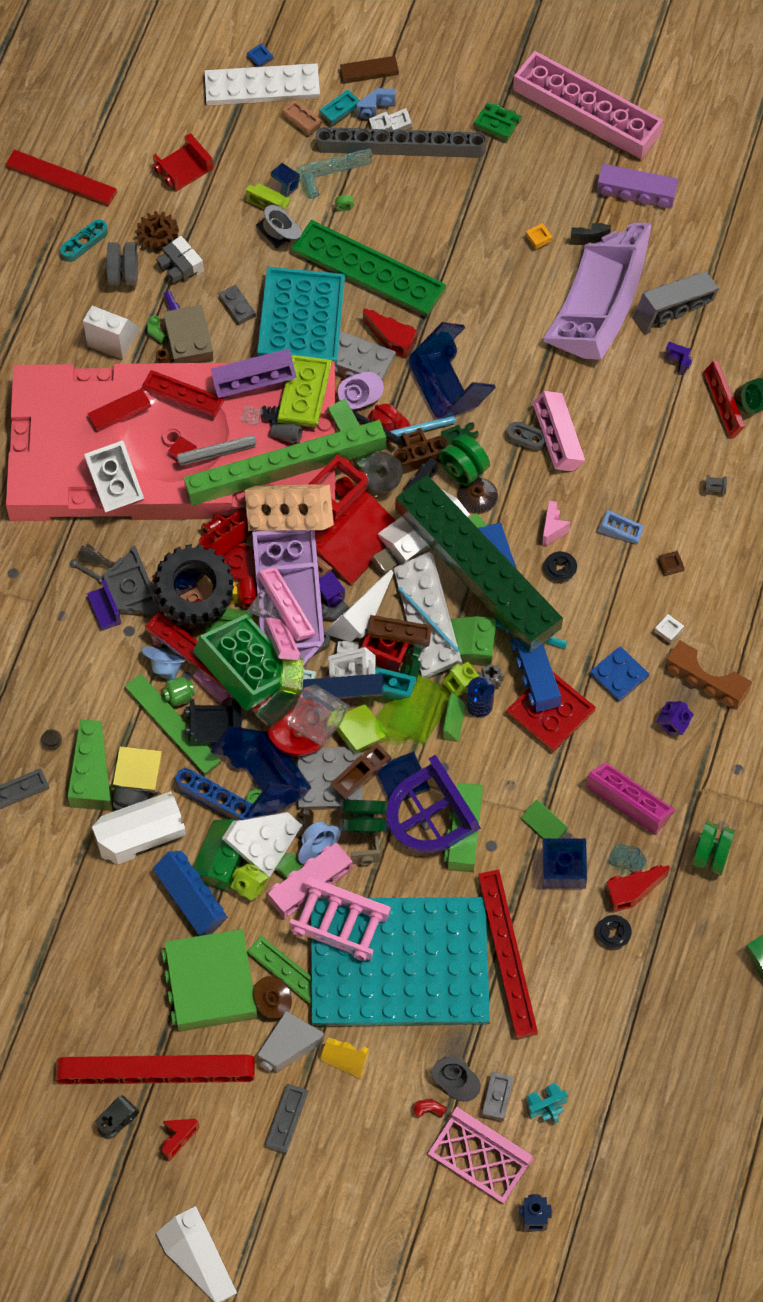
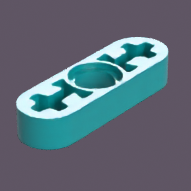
(80, 248)

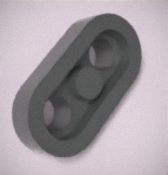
(526, 436)

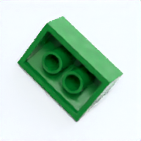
(216, 858)

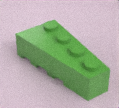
(89, 776)

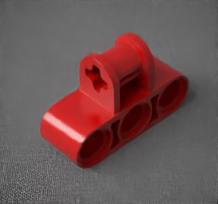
(224, 533)

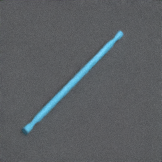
(428, 619)

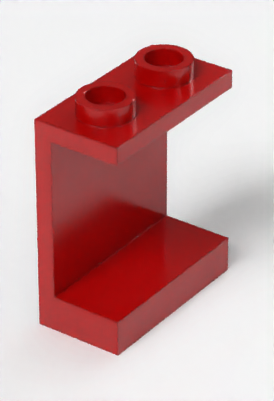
(184, 164)

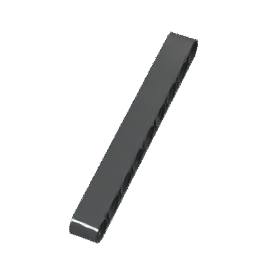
(412, 142)

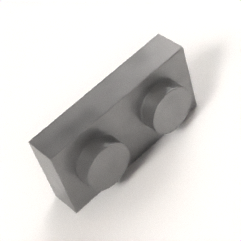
(237, 304)
(497, 1096)

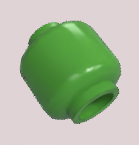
(178, 691)

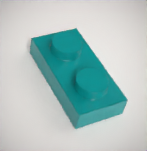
(339, 107)

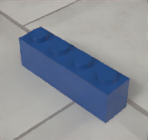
(190, 892)

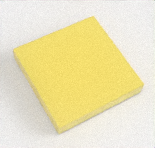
(137, 768)

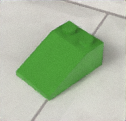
(475, 639)

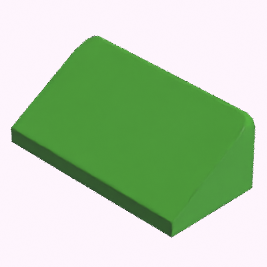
(454, 718)
(544, 821)

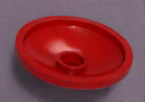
(287, 740)

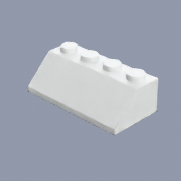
(404, 540)

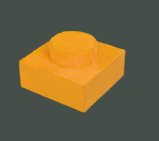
(539, 236)

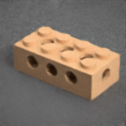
(289, 507)

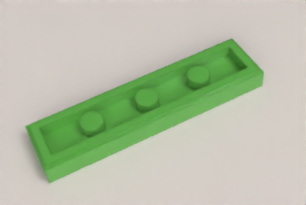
(345, 419)
(282, 968)

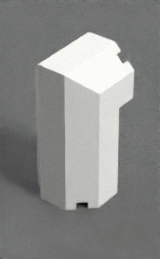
(138, 828)

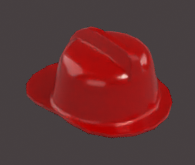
(389, 417)

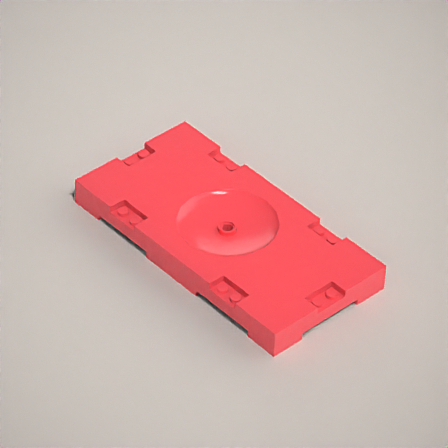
(54, 433)

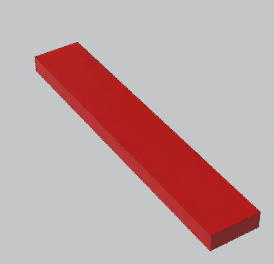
(61, 177)

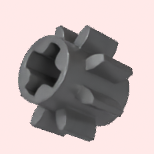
(494, 671)

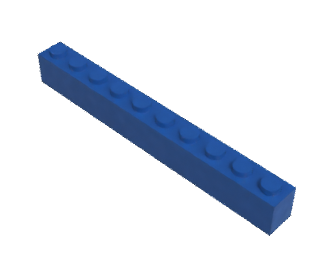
(534, 665)

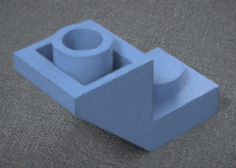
(379, 97)

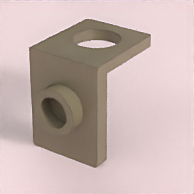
(369, 856)

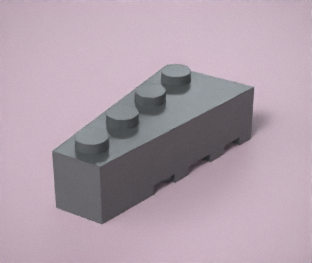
(674, 300)

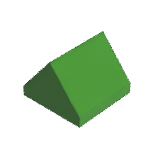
(287, 864)

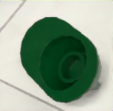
(750, 396)

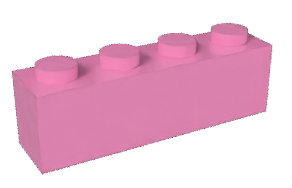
(558, 431)
(327, 867)

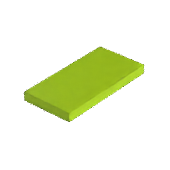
(305, 394)

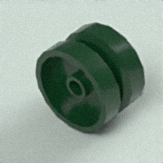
(363, 816)

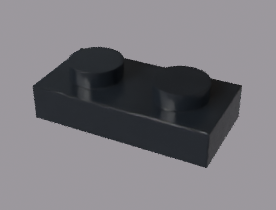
(428, 468)

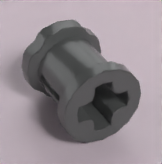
(714, 488)

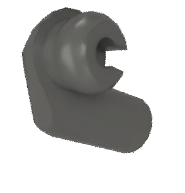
(334, 613)

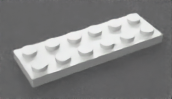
(262, 84)
(422, 584)

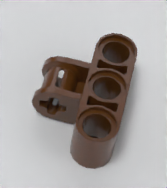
(415, 444)

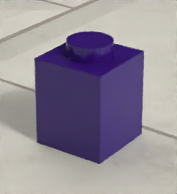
(331, 590)

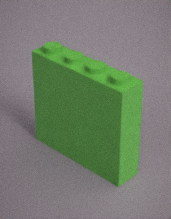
(209, 980)

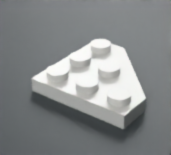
(263, 839)

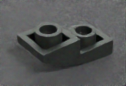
(583, 236)

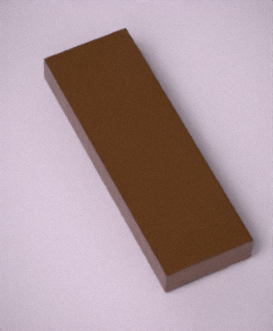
(369, 69)
(399, 630)

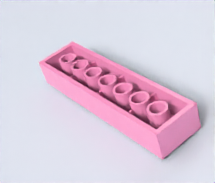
(588, 105)

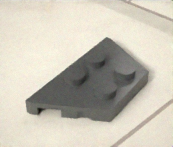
(131, 585)

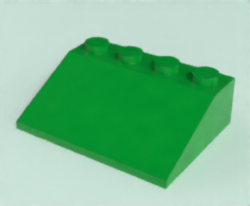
(241, 660)

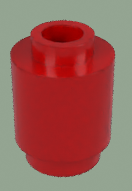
(246, 591)

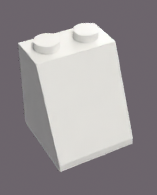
(109, 332)

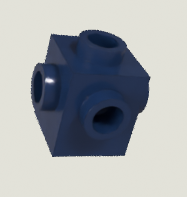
(535, 1212)

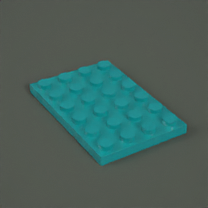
(301, 313)

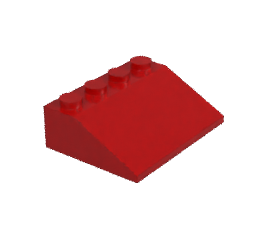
(353, 538)

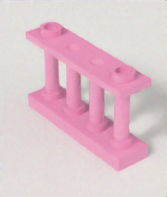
(337, 897)

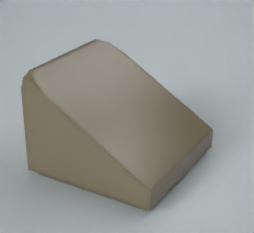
(384, 561)

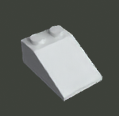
(113, 476)

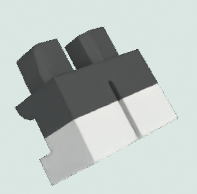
(181, 259)

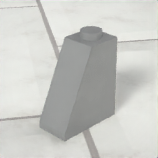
(288, 1043)

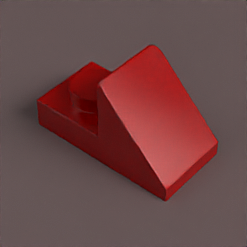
(182, 1132)

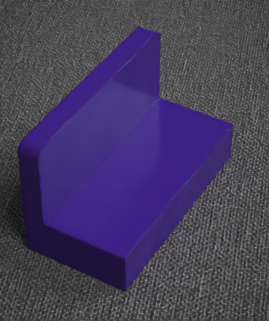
(104, 607)

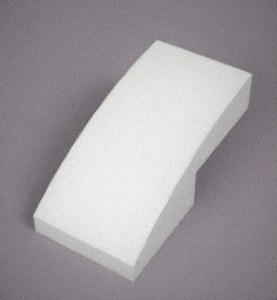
(396, 121)

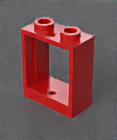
(357, 476)

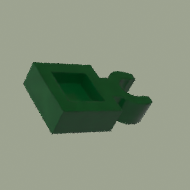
(453, 432)
(412, 665)

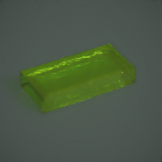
(292, 675)

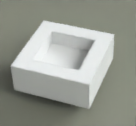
(669, 628)
(344, 646)

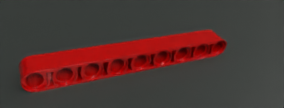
(155, 1069)

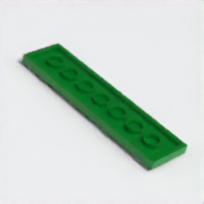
(369, 268)

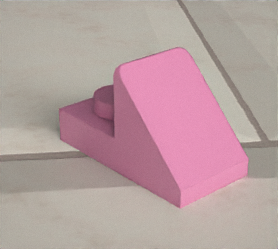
(554, 527)

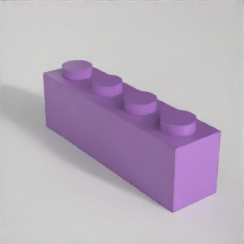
(637, 186)
(253, 373)

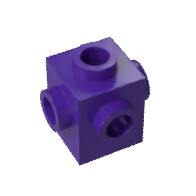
(674, 717)

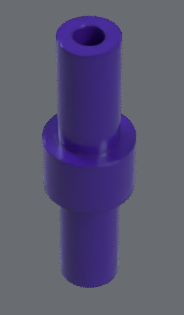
(172, 305)

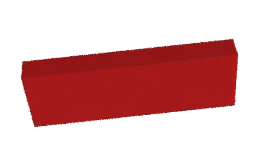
(119, 410)

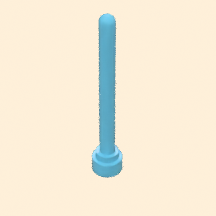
(426, 426)

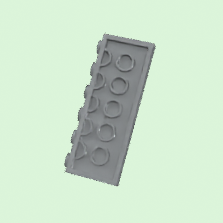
(362, 356)

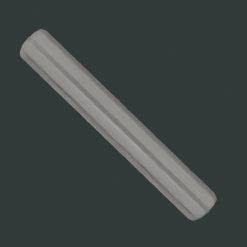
(216, 450)

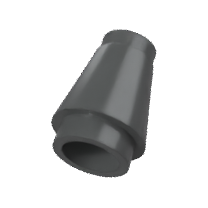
(287, 432)

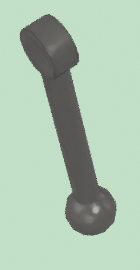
(74, 563)

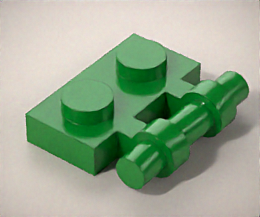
(496, 125)

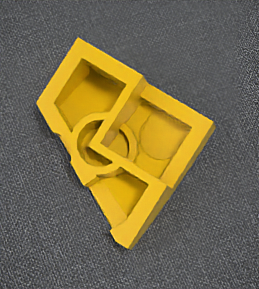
(345, 1057)

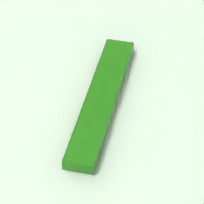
(170, 723)

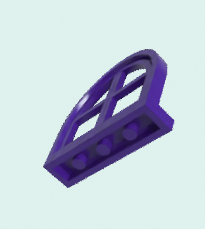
(452, 798)

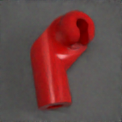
(422, 1106)

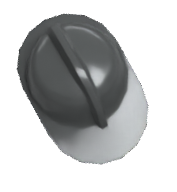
(280, 224)
(126, 797)
(456, 1078)

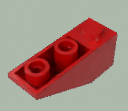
(391, 333)
(631, 889)

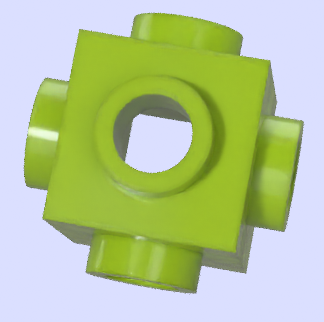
(459, 678)
(249, 881)

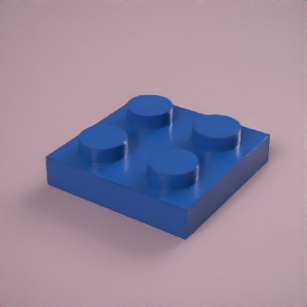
(619, 674)

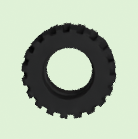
(193, 560)

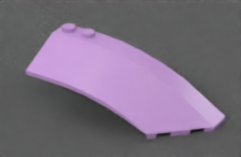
(601, 293)
(296, 560)

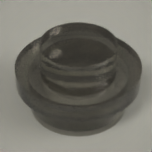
(51, 739)

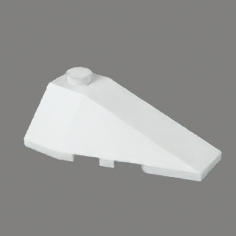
(356, 618)
(192, 1249)

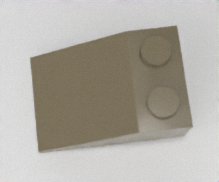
(188, 335)

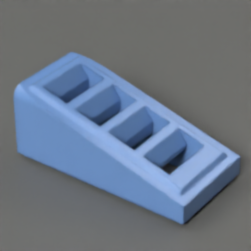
(611, 531)

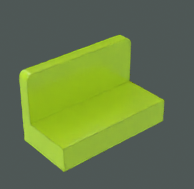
(263, 196)

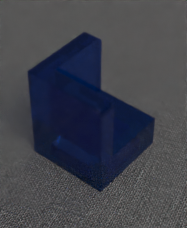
(288, 178)

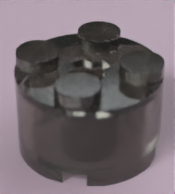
(388, 466)

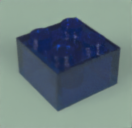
(564, 863)

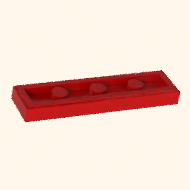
(183, 393)
(724, 399)

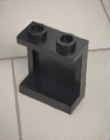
(210, 722)

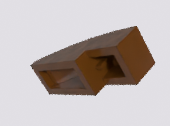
(361, 770)

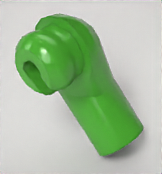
(153, 329)

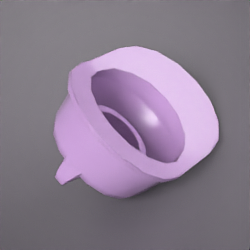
(361, 389)

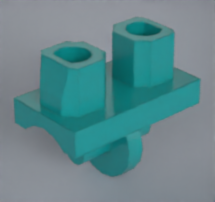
(556, 1098)

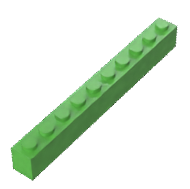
(284, 462)

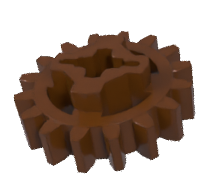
(155, 228)

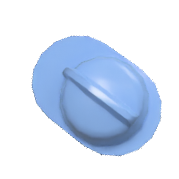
(163, 661)
(316, 839)

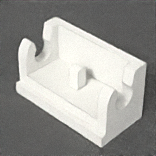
(352, 663)

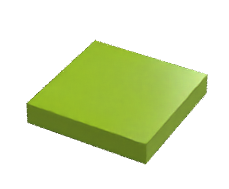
(360, 729)

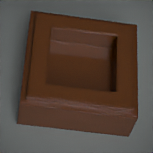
(671, 563)

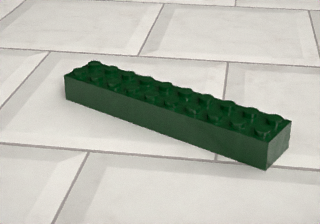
(478, 563)

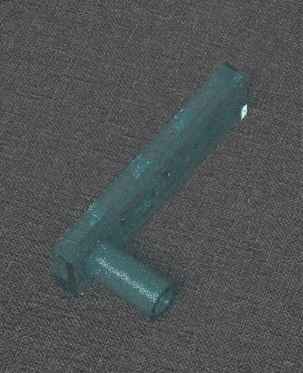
(332, 165)

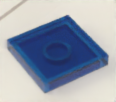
(397, 771)

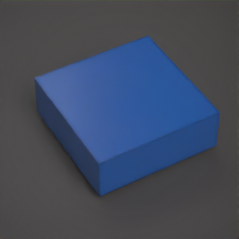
(259, 55)

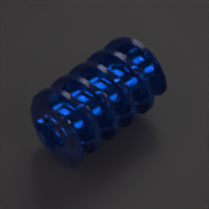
(480, 697)

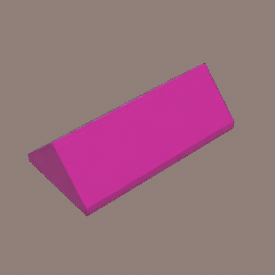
(629, 797)

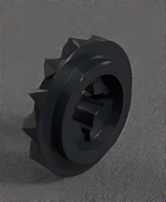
(560, 558)
(613, 922)

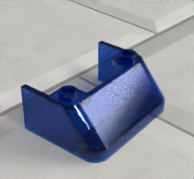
(437, 377)
(271, 769)

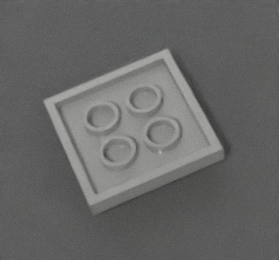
(320, 770)

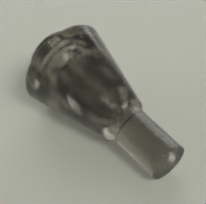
(92, 556)

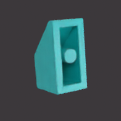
(396, 684)

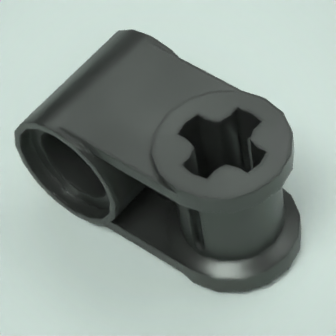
(118, 1114)

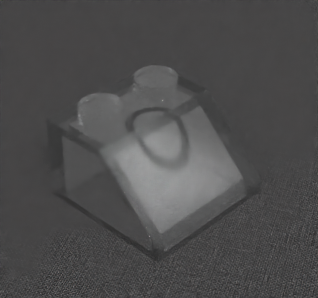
(317, 714)

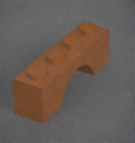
(729, 688)

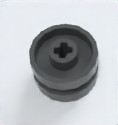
(122, 263)

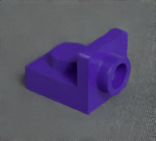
(679, 354)

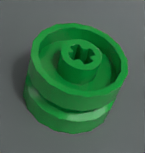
(464, 459)
(712, 847)

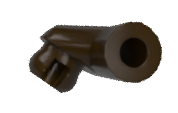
(308, 816)

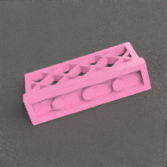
(491, 1138)

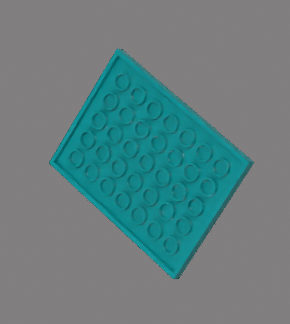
(423, 967)

